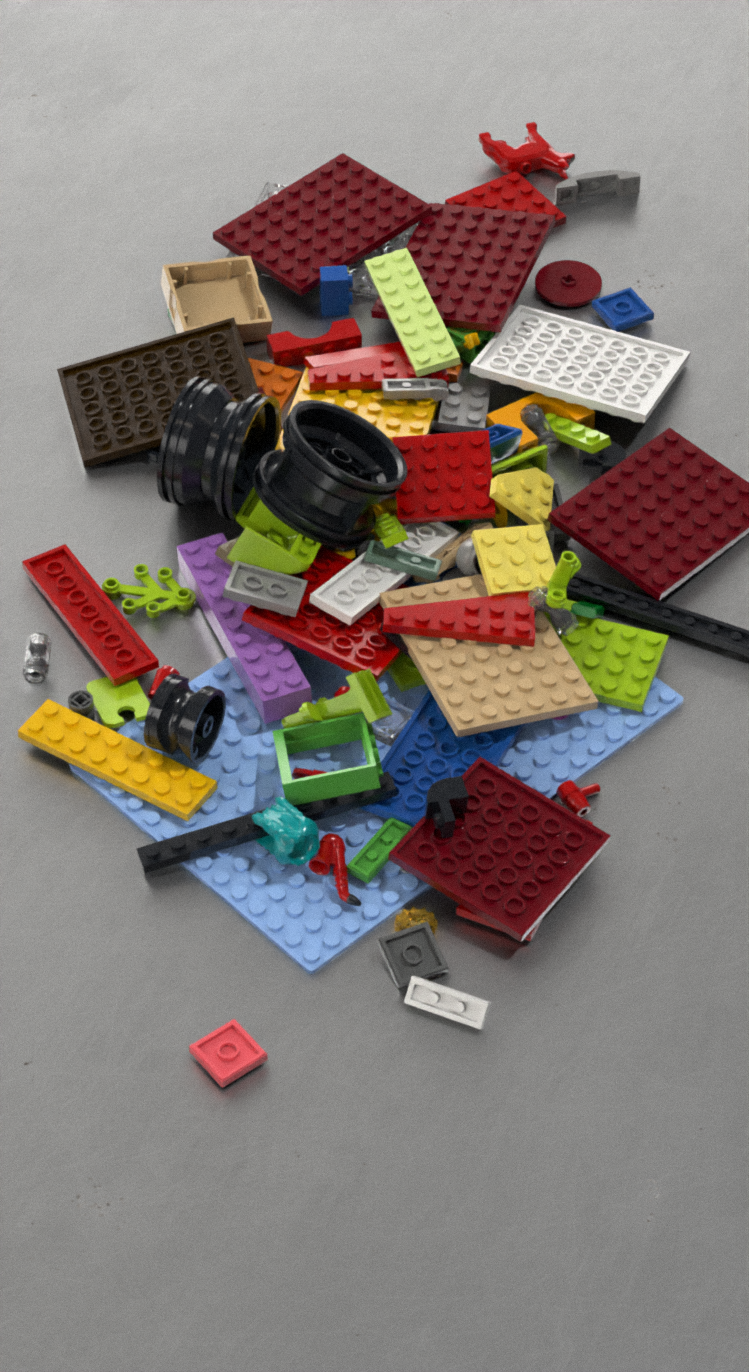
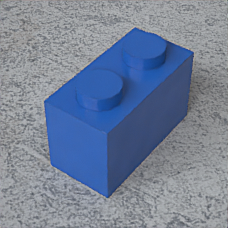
(335, 290)

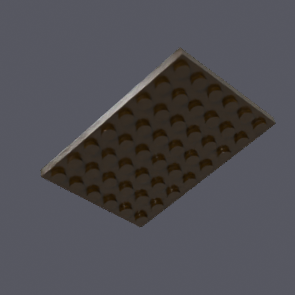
(127, 396)

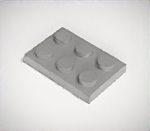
(464, 409)
(265, 588)

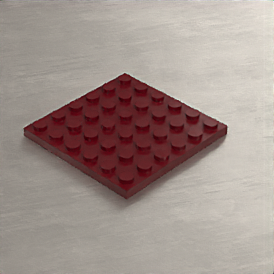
(507, 852)

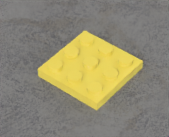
(514, 558)

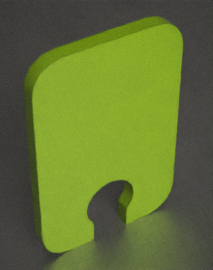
(112, 700)

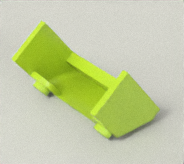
(281, 551)

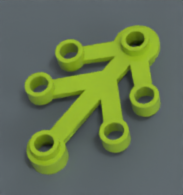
(178, 597)

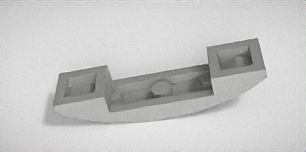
(597, 182)

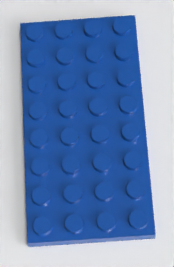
(431, 752)

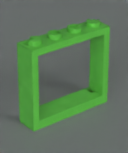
(322, 735)

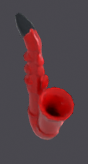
(333, 854)

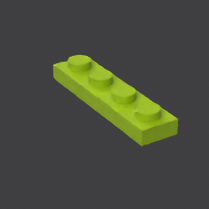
(577, 434)
(389, 530)

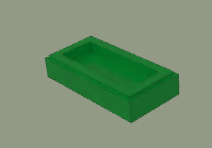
(587, 609)

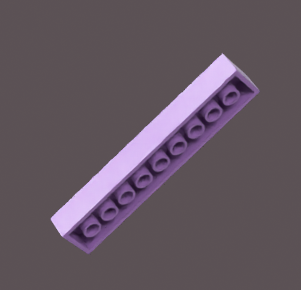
(257, 656)

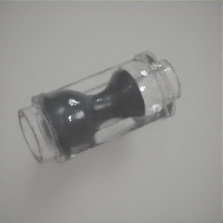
(535, 420)
(561, 618)
(37, 667)

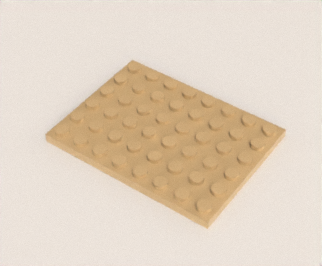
(492, 683)

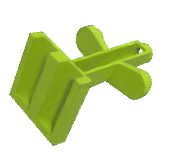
(557, 585)
(362, 697)

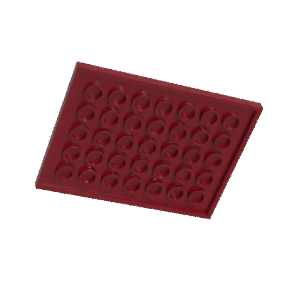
(322, 222)
(475, 262)
(659, 513)

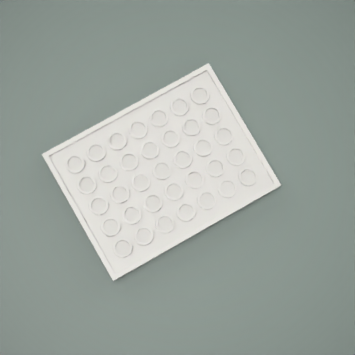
(580, 363)

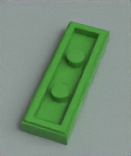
(376, 851)

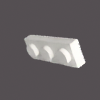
(447, 1002)

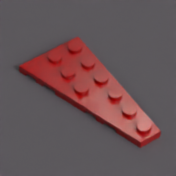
(367, 373)
(480, 619)

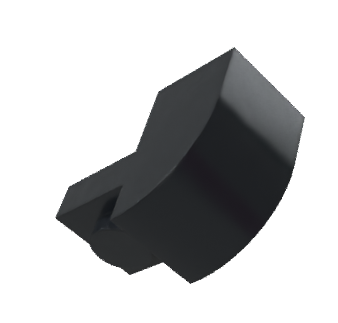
(603, 459)
(444, 801)

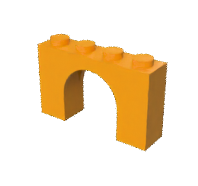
(511, 416)

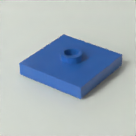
(622, 310)

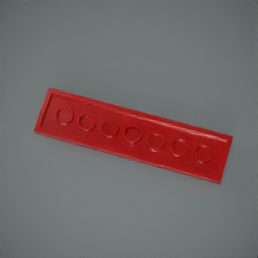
(90, 615)

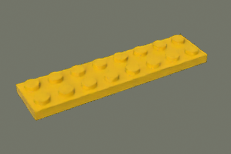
(118, 759)

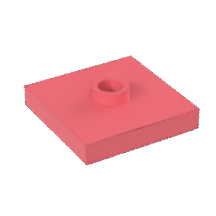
(228, 1053)

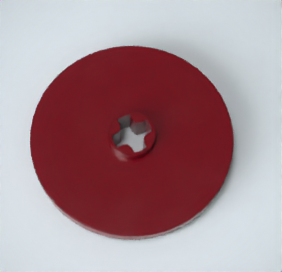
(568, 283)

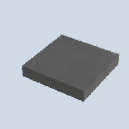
(412, 954)

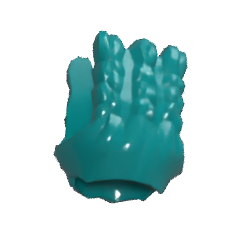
(291, 835)

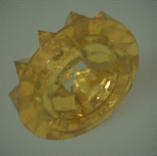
(403, 920)

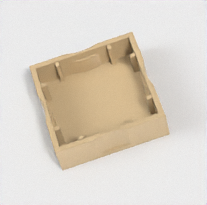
(215, 292)

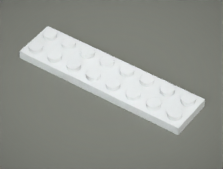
(358, 585)

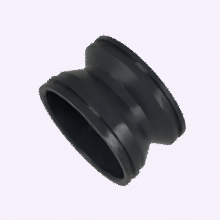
(215, 445)

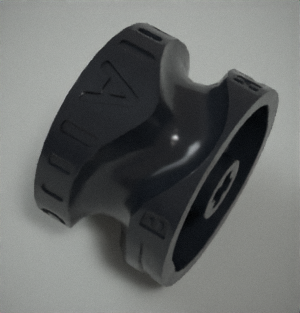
(184, 718)

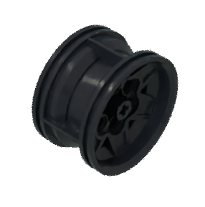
(329, 474)

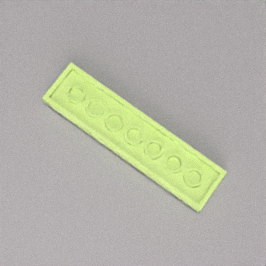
(412, 312)

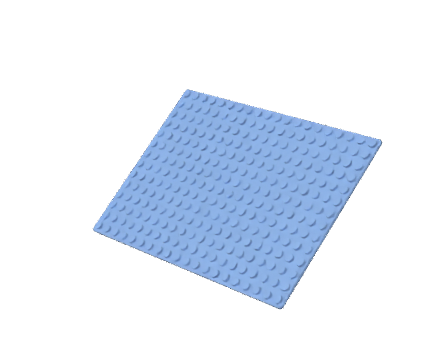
(290, 901)

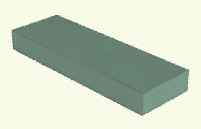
(403, 560)

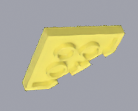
(525, 494)

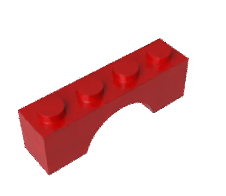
(290, 350)

